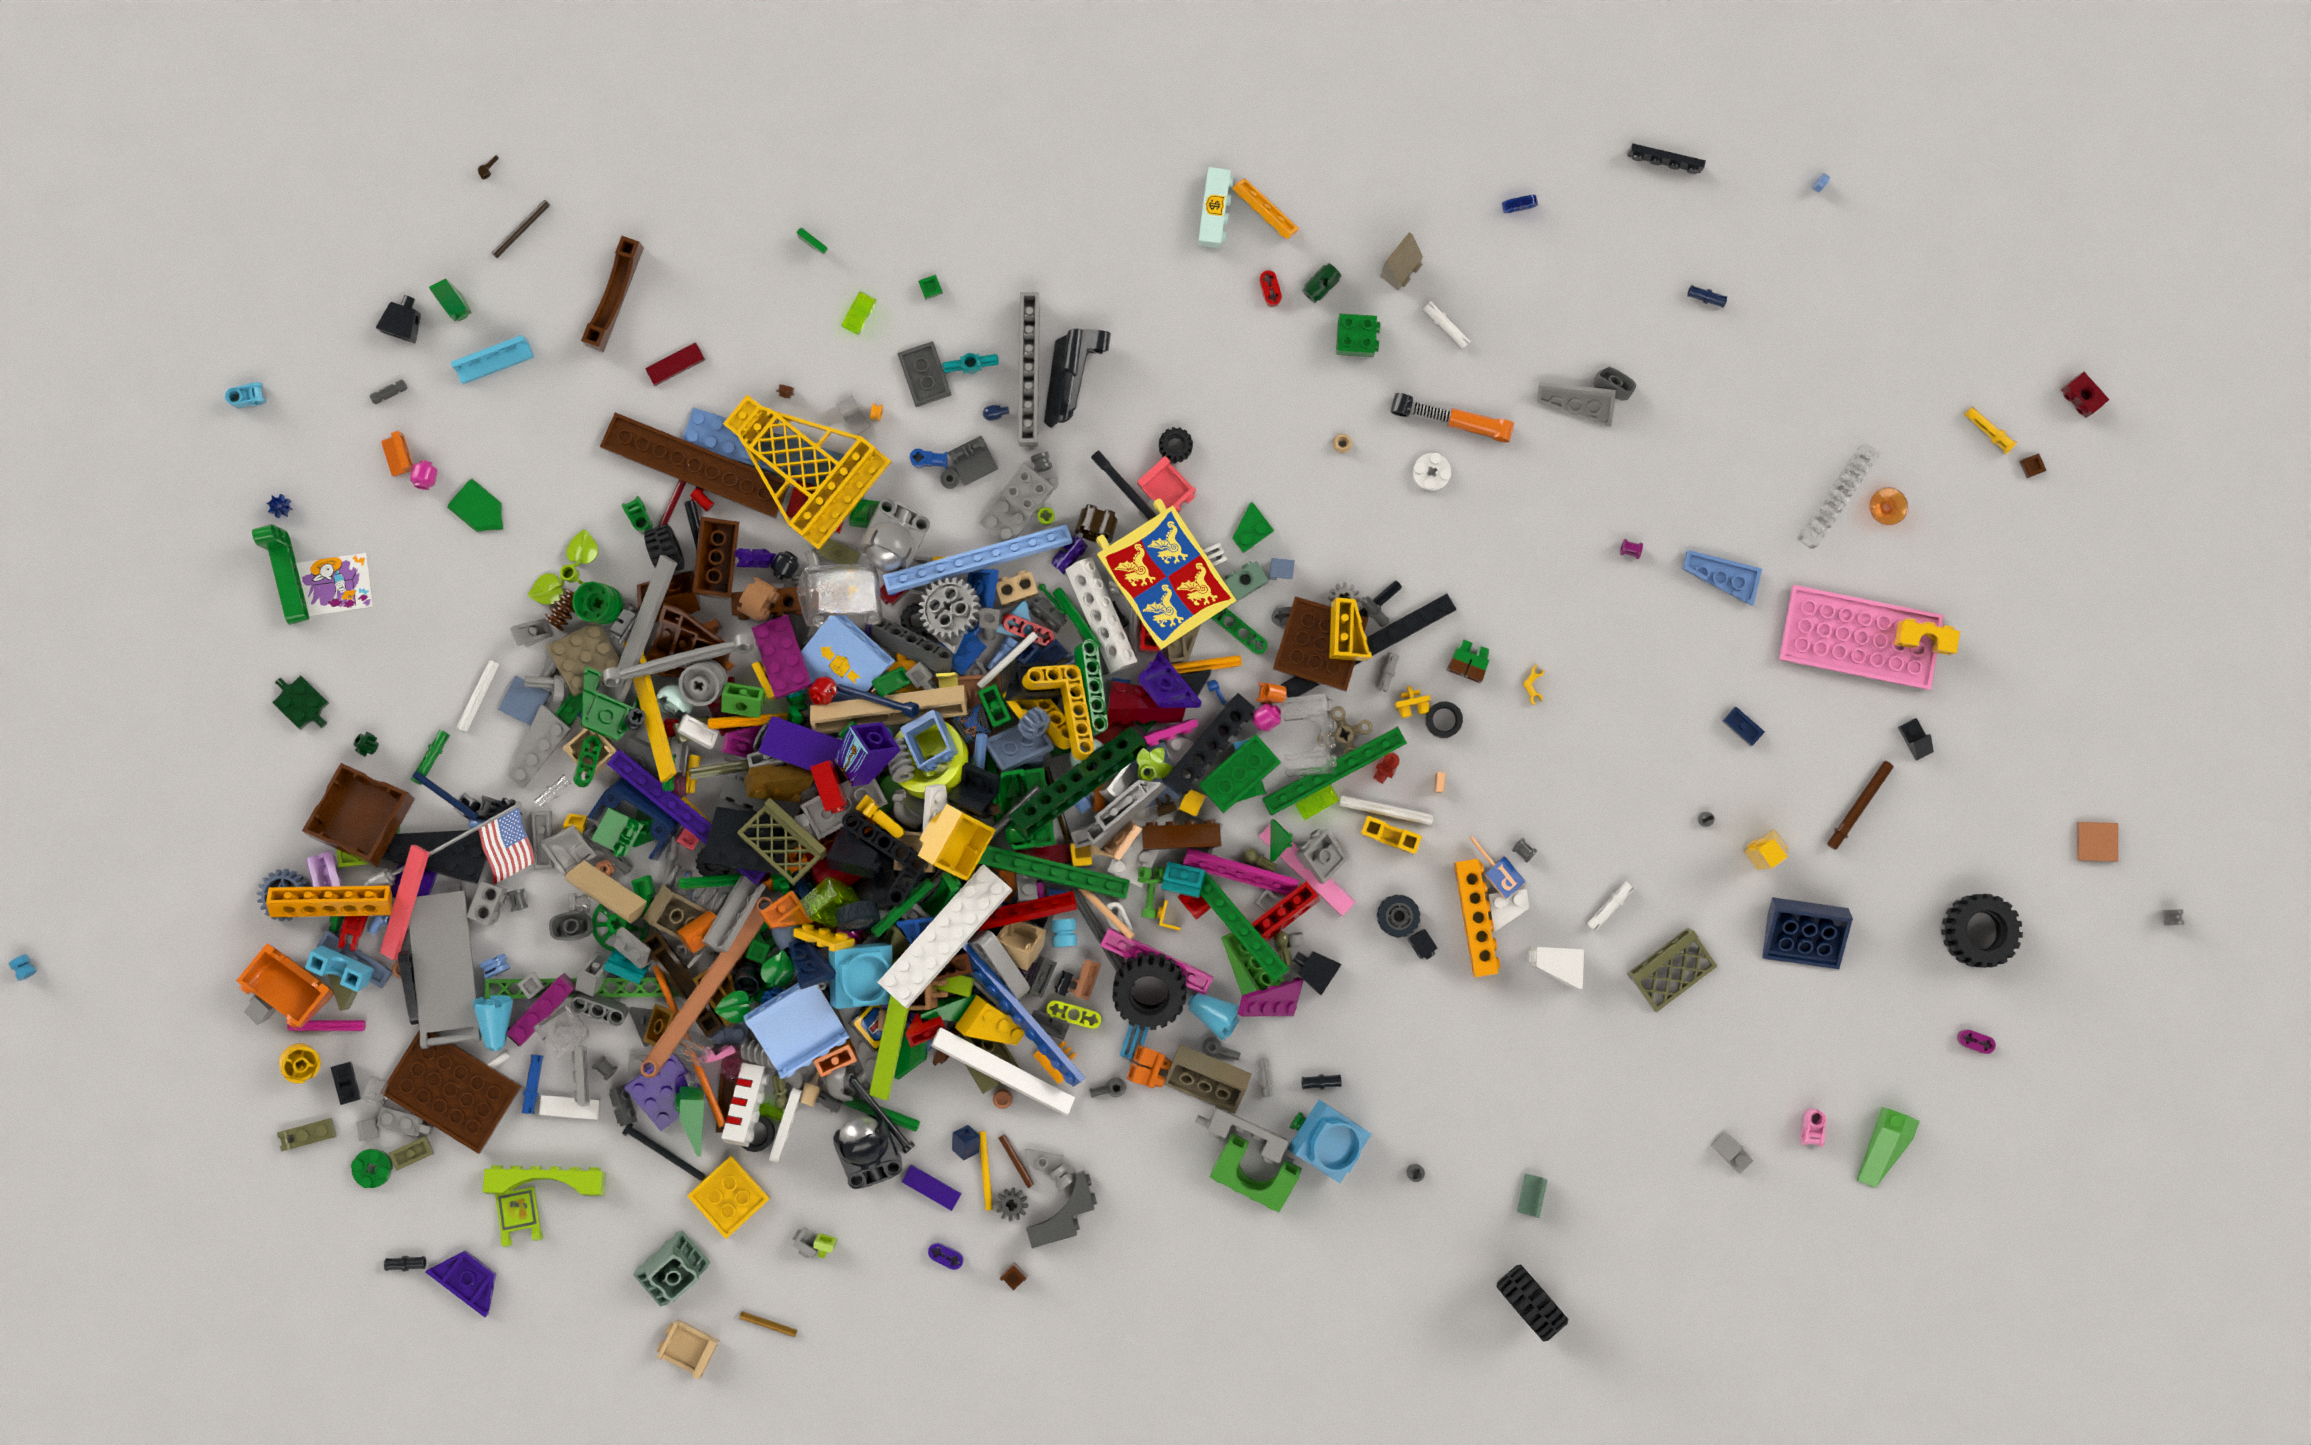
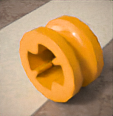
(876, 412)

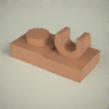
(1087, 979)

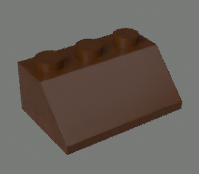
(678, 594)

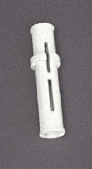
(1441, 319)
(1617, 899)

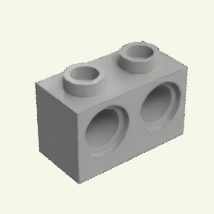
(482, 900)

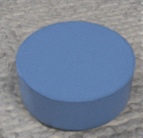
(1821, 182)

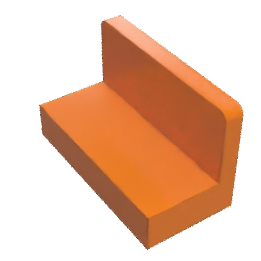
(397, 454)

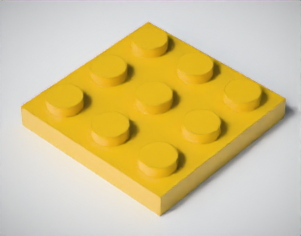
(728, 1197)

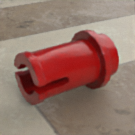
(702, 499)

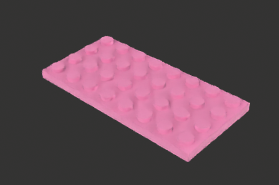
(1856, 637)

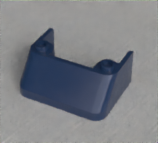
(661, 829)

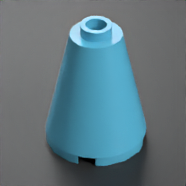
(1215, 1014)
(493, 1019)

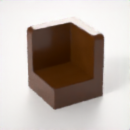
(1013, 1276)

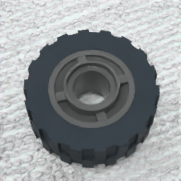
(857, 916)
(1410, 919)

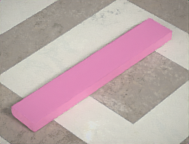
(1328, 891)

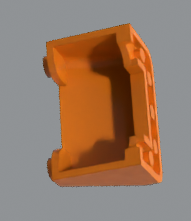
(285, 986)

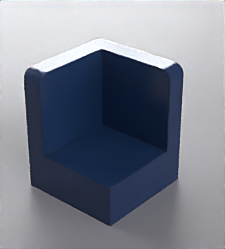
(965, 1142)

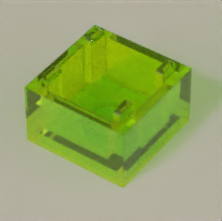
(826, 899)

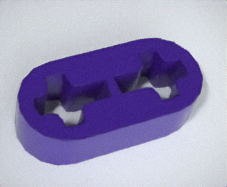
(943, 1260)

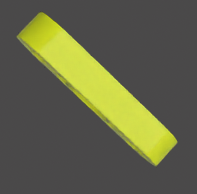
(1086, 1022)

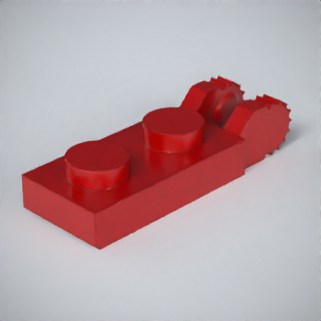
(352, 926)

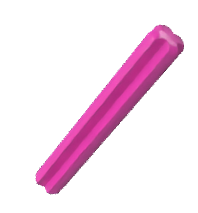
(331, 1025)

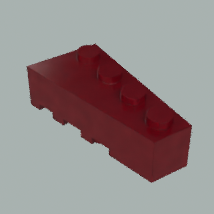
(1133, 703)

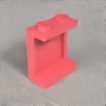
(1167, 484)

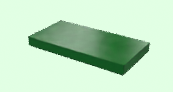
(1239, 773)

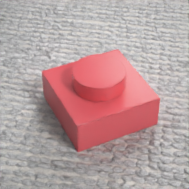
(687, 839)

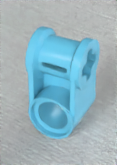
(249, 395)

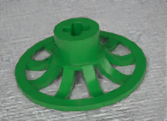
(613, 924)

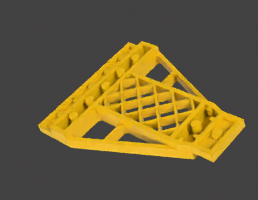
(839, 490)

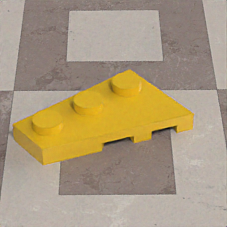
(823, 937)

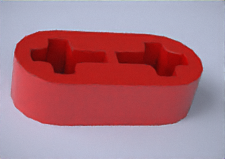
(1274, 287)

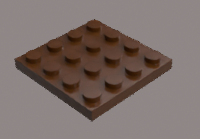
(1306, 647)

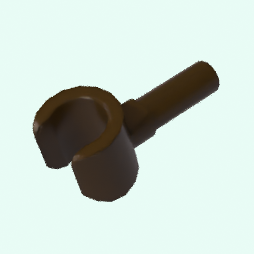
(483, 169)

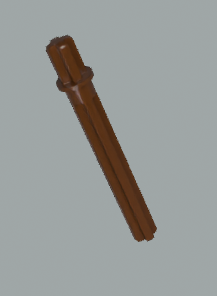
(1860, 805)

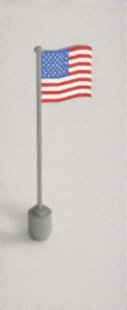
(501, 839)

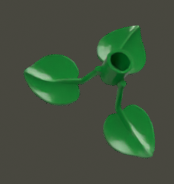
(775, 970)

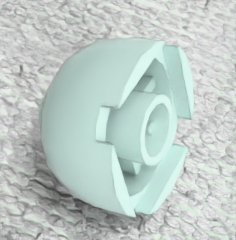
(672, 702)

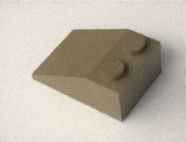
(1402, 263)
(672, 911)

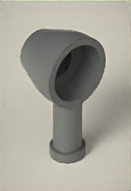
(1109, 1088)

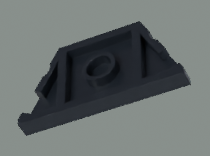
(1017, 691)

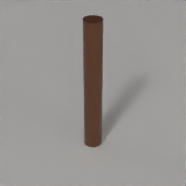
(1016, 1161)

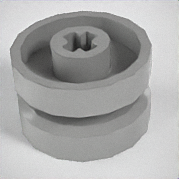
(702, 682)

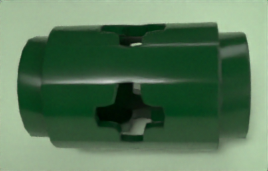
(1331, 278)

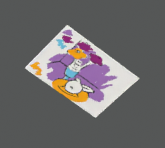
(336, 584)

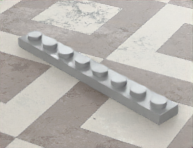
(866, 1056)

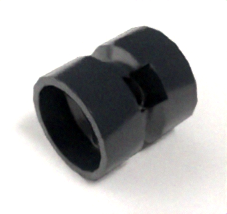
(747, 978)

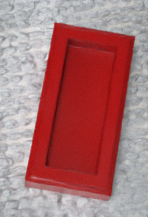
(1113, 731)

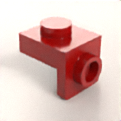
(1195, 906)

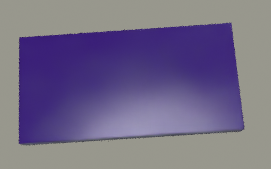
(798, 744)

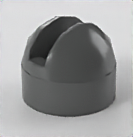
(1703, 815)

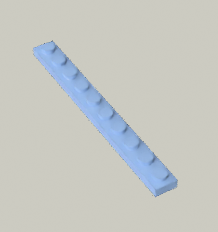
(977, 559)

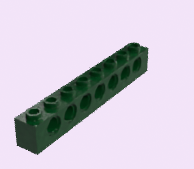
(1074, 791)

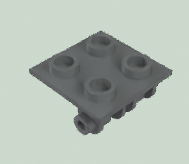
(973, 460)

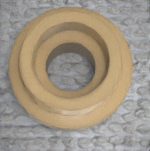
(1342, 437)

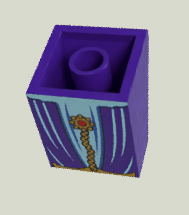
(865, 752)

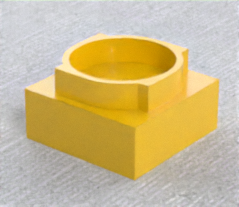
(955, 841)

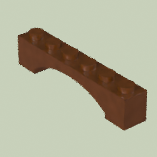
(625, 263)

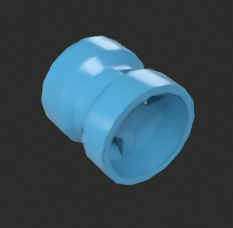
(22, 967)

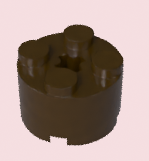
(1096, 522)

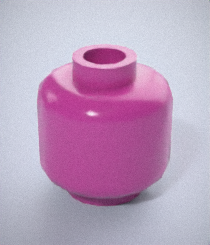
(423, 475)
(1267, 717)

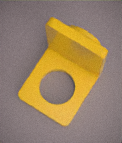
(1161, 912)

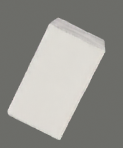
(1117, 784)

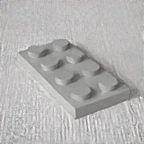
(827, 823)

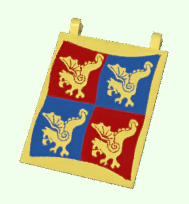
(1165, 576)

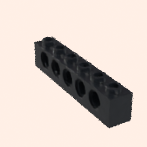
(1243, 710)

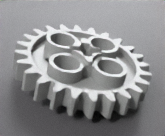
(940, 595)

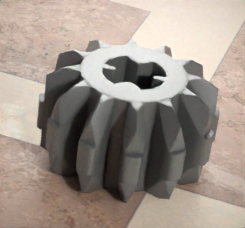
(1006, 1208)

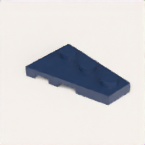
(809, 964)

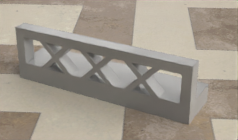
(733, 914)

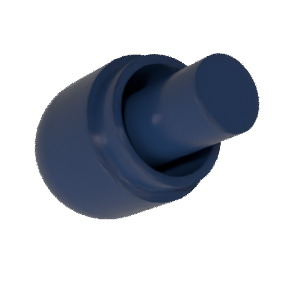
(994, 412)

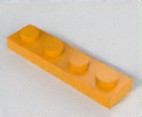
(1265, 208)

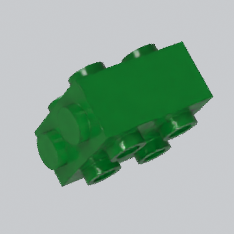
(1357, 335)

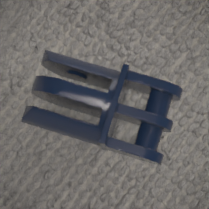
(803, 886)

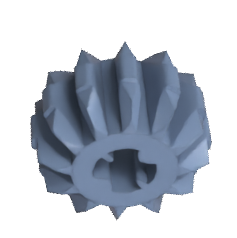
(1034, 723)

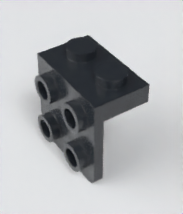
(975, 790)

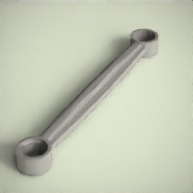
(741, 644)

